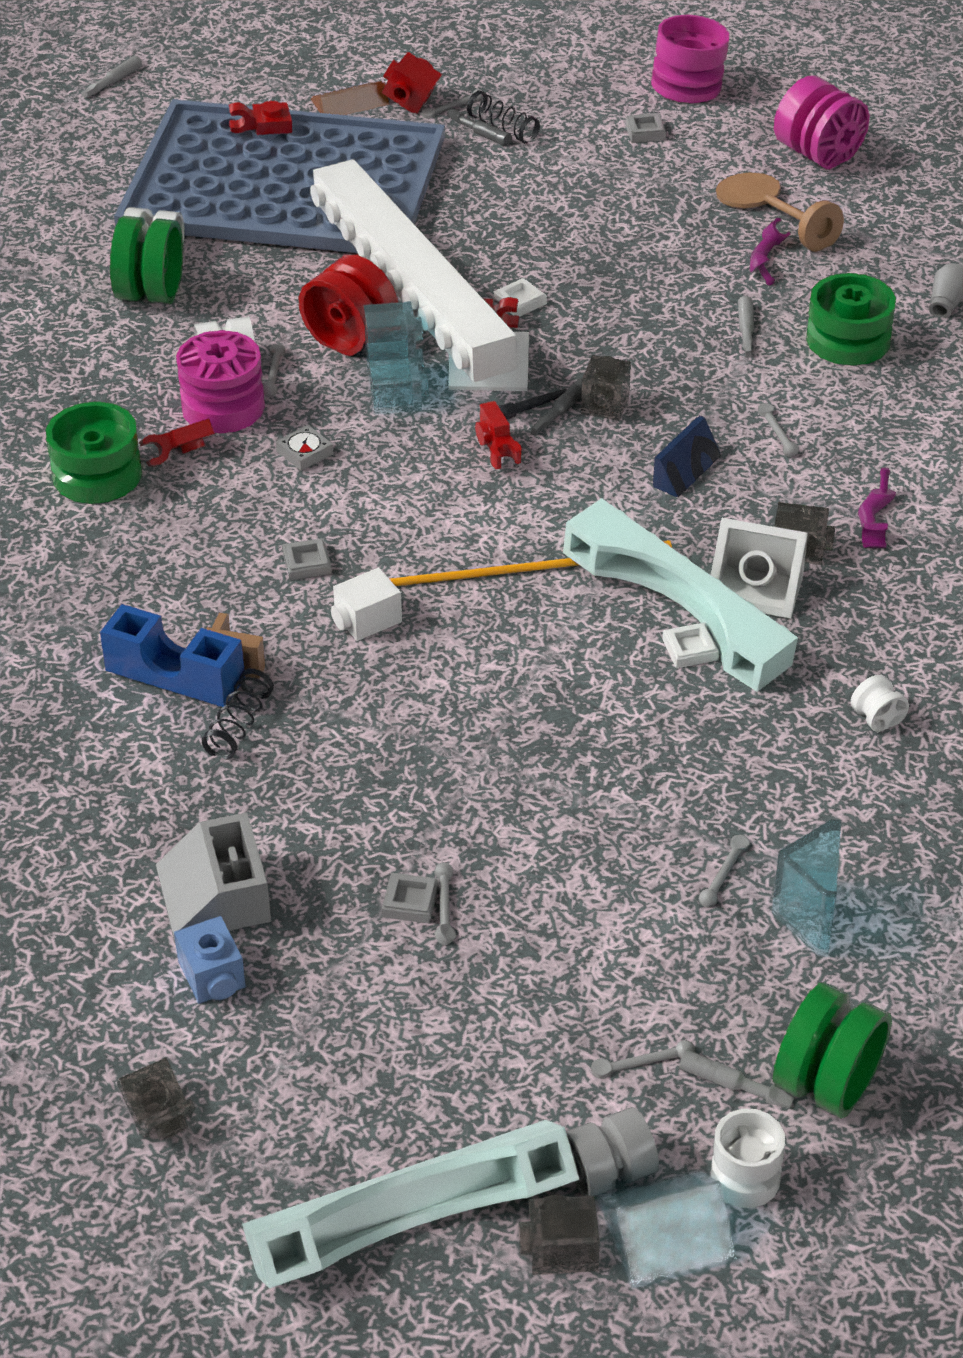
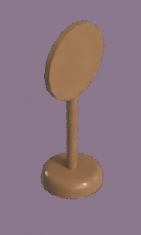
(818, 225)

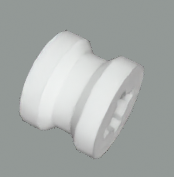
(879, 703)

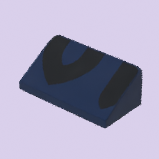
(685, 458)

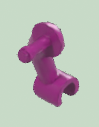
(759, 258)
(872, 532)

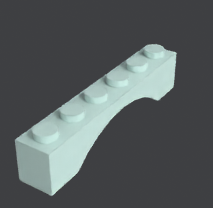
(617, 547)
(338, 1224)

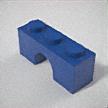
(141, 650)

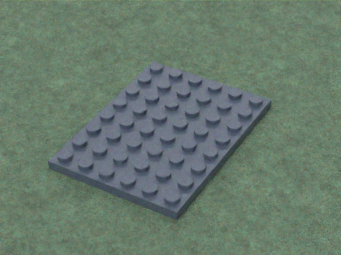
(261, 184)

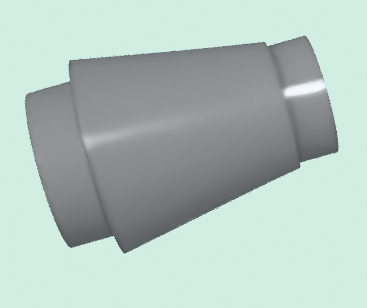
(946, 290)

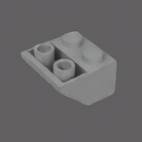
(215, 875)

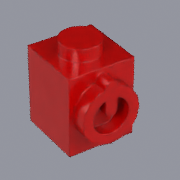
(410, 82)

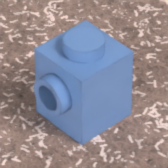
(210, 960)

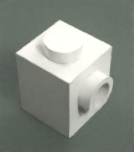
(366, 604)

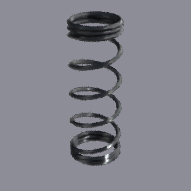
(485, 100)
(246, 690)

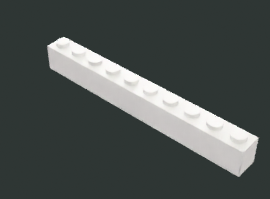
(418, 271)

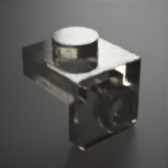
(156, 1100)

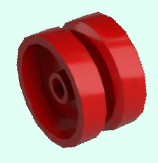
(336, 300)

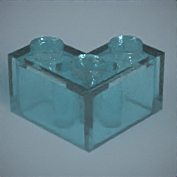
(392, 358)

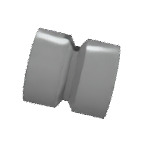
(614, 1151)

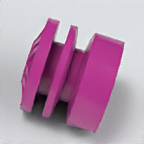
(690, 58)
(821, 122)
(221, 380)

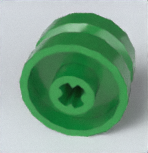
(146, 259)
(850, 319)
(94, 452)
(832, 1049)

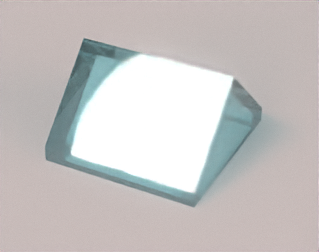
(808, 886)
(669, 1227)

